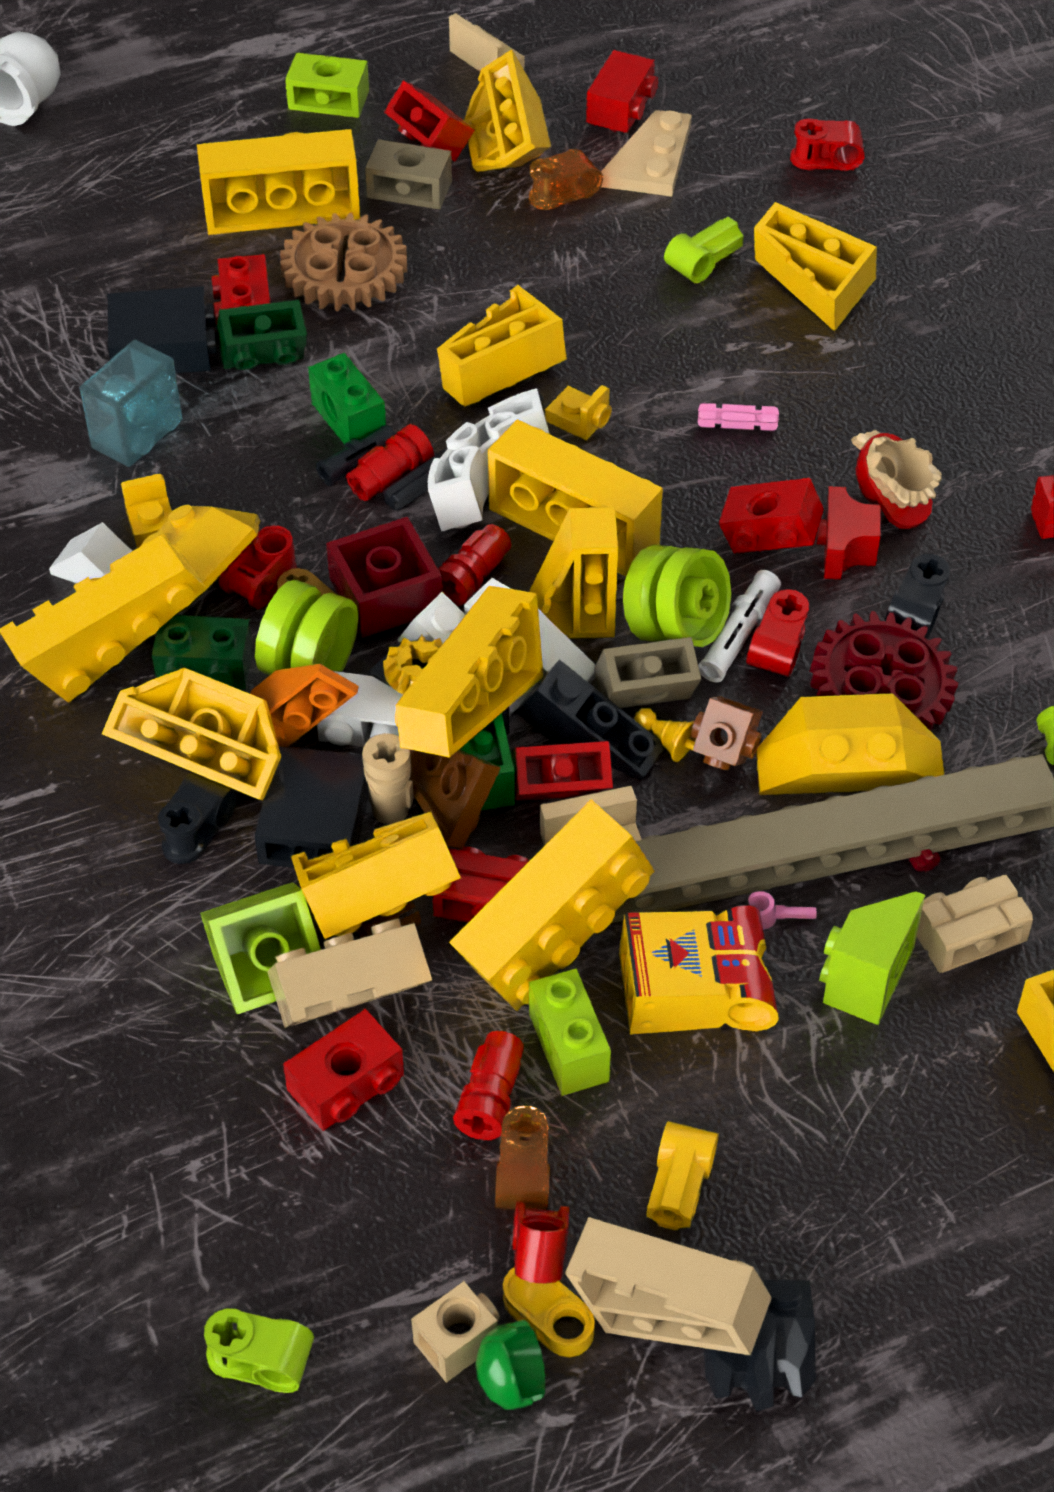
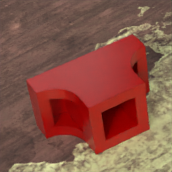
(848, 533)

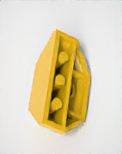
(505, 117)
(209, 537)
(200, 728)
(846, 746)

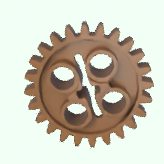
(315, 259)

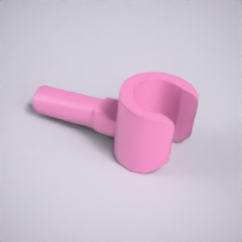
(771, 912)

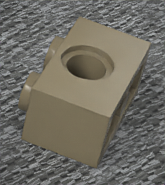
(408, 174)
(648, 672)

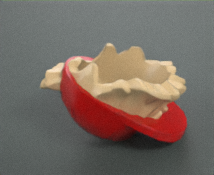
(896, 477)

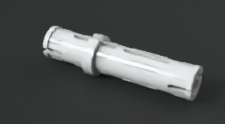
(718, 659)

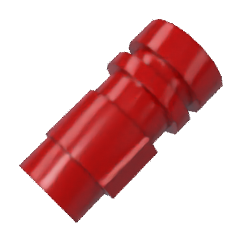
(387, 464)
(476, 559)
(492, 1081)

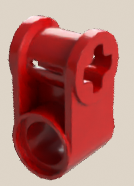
(830, 145)
(260, 565)
(780, 633)
(540, 1243)

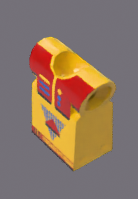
(696, 971)

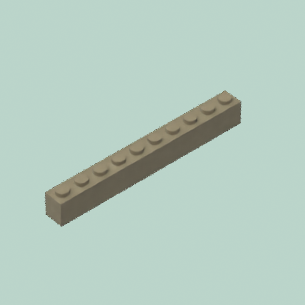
(844, 834)

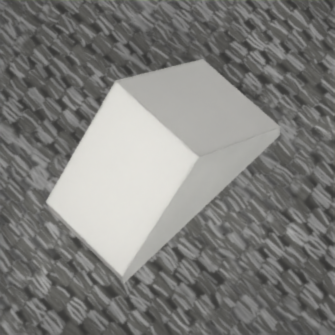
(89, 555)

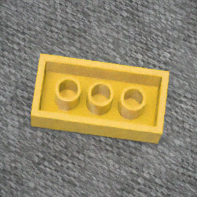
(278, 181)
(542, 477)
(554, 904)

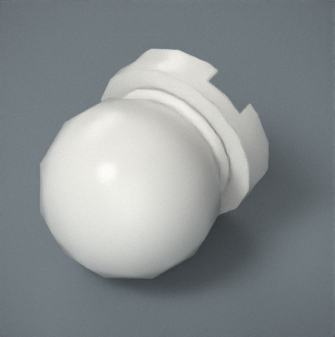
(26, 75)

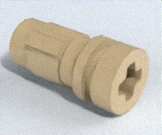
(388, 775)

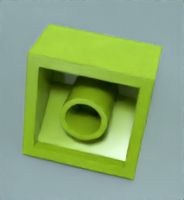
(251, 934)
(870, 955)

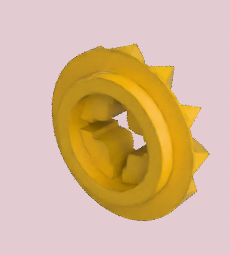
(398, 664)

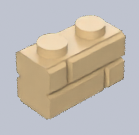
(973, 922)

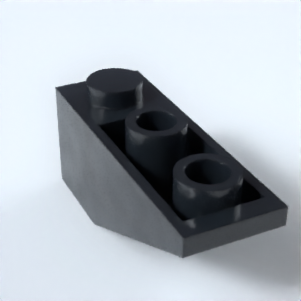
(575, 712)

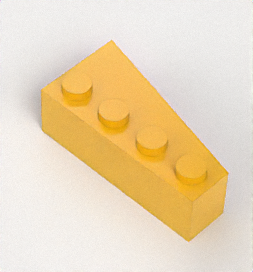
(104, 619)
(474, 673)

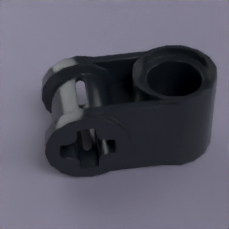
(921, 592)
(194, 817)

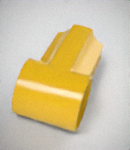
(683, 1163)

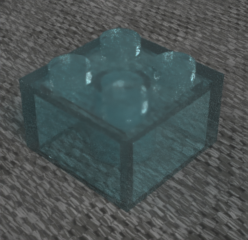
(131, 403)

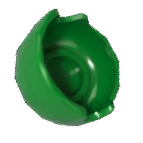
(511, 1365)

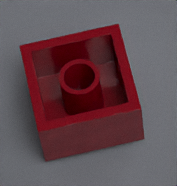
(384, 575)

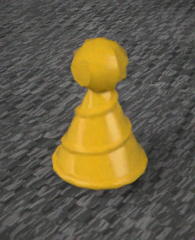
(673, 734)

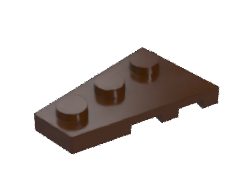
(452, 791)

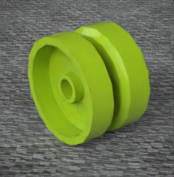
(677, 594)
(306, 629)

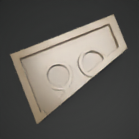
(651, 155)

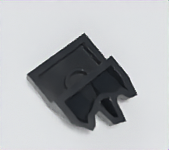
(781, 1352)

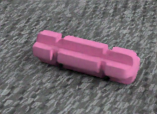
(738, 416)

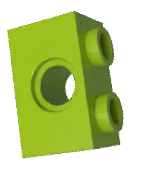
(327, 85)
(569, 1032)

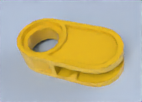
(543, 1306)

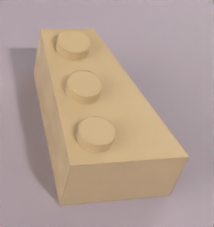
(348, 972)
(667, 1290)

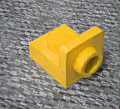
(580, 412)
(146, 505)

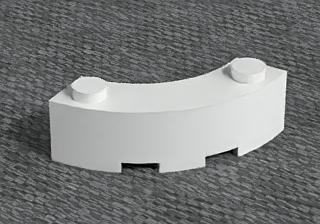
(460, 477)

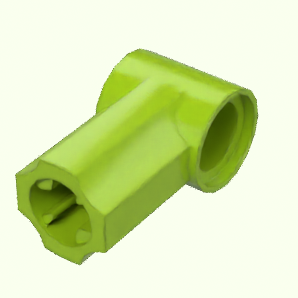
(697, 255)

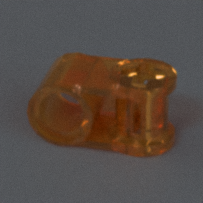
(565, 177)
(523, 1164)

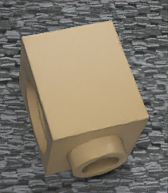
(449, 1351)

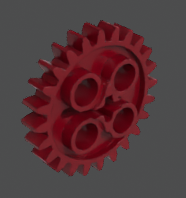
(886, 660)

